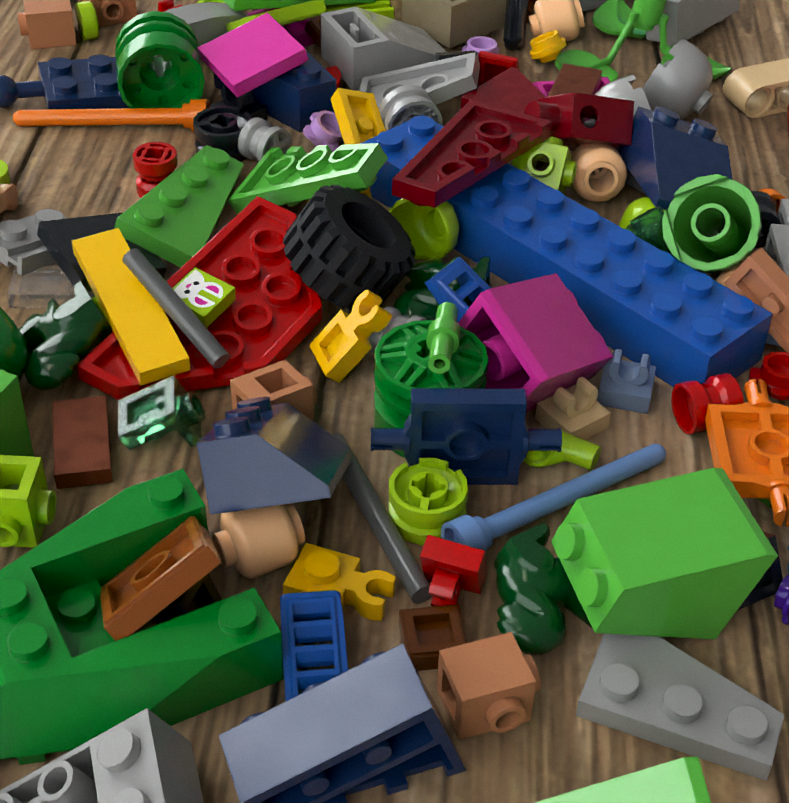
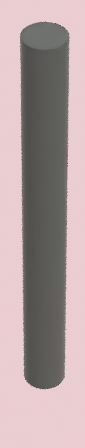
(385, 530)

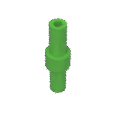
(443, 338)

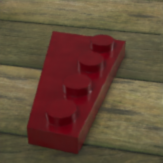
(466, 151)

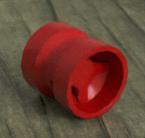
(154, 163)
(692, 399)

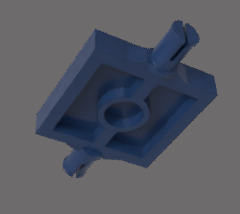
(472, 430)

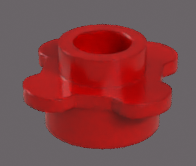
(775, 374)

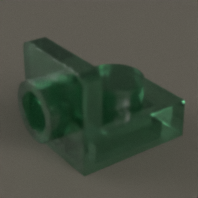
(159, 411)

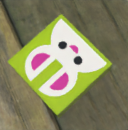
(205, 295)

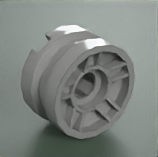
(407, 101)

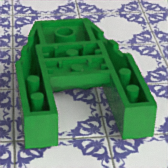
(67, 674)

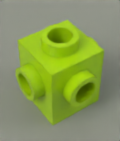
(561, 167)
(24, 501)

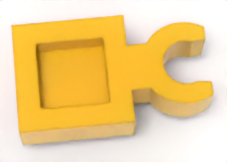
(345, 337)
(330, 570)

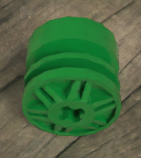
(163, 80)
(403, 364)

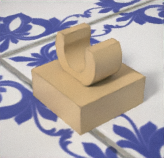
(574, 411)

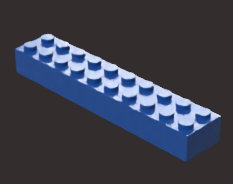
(624, 285)

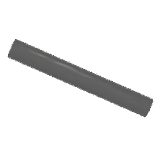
(176, 308)

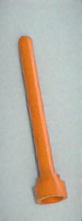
(117, 116)

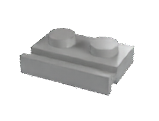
(21, 244)

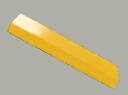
(130, 309)

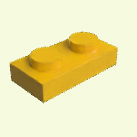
(356, 115)

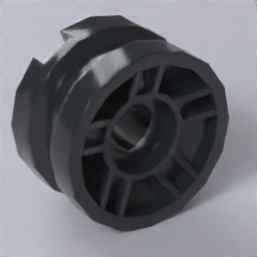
(220, 129)

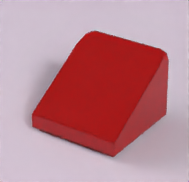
(494, 64)

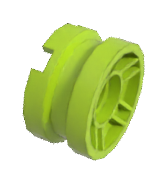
(425, 498)

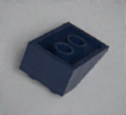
(672, 153)

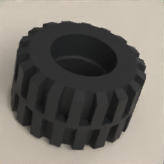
(348, 246)

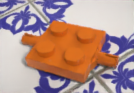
(753, 447)

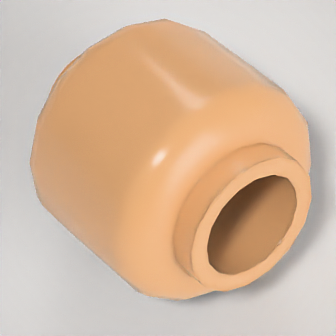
(557, 15)
(599, 172)
(259, 539)

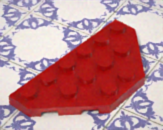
(257, 330)

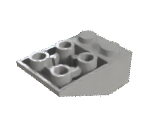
(372, 44)
(126, 764)

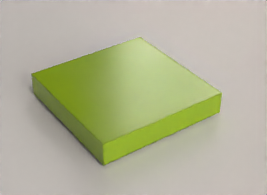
(287, 14)

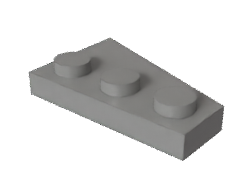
(440, 78)
(680, 703)

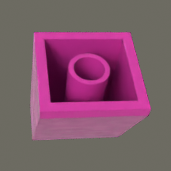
(535, 337)

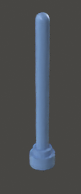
(481, 532)

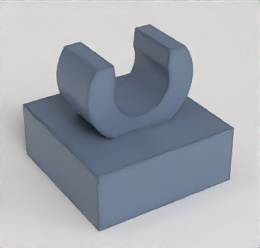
(627, 383)

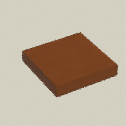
(157, 578)

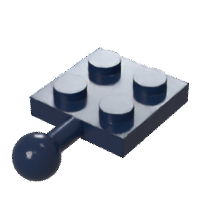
(69, 84)

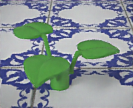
(619, 19)

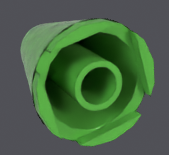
(712, 223)

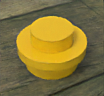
(547, 46)

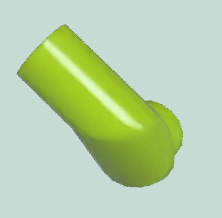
(573, 450)

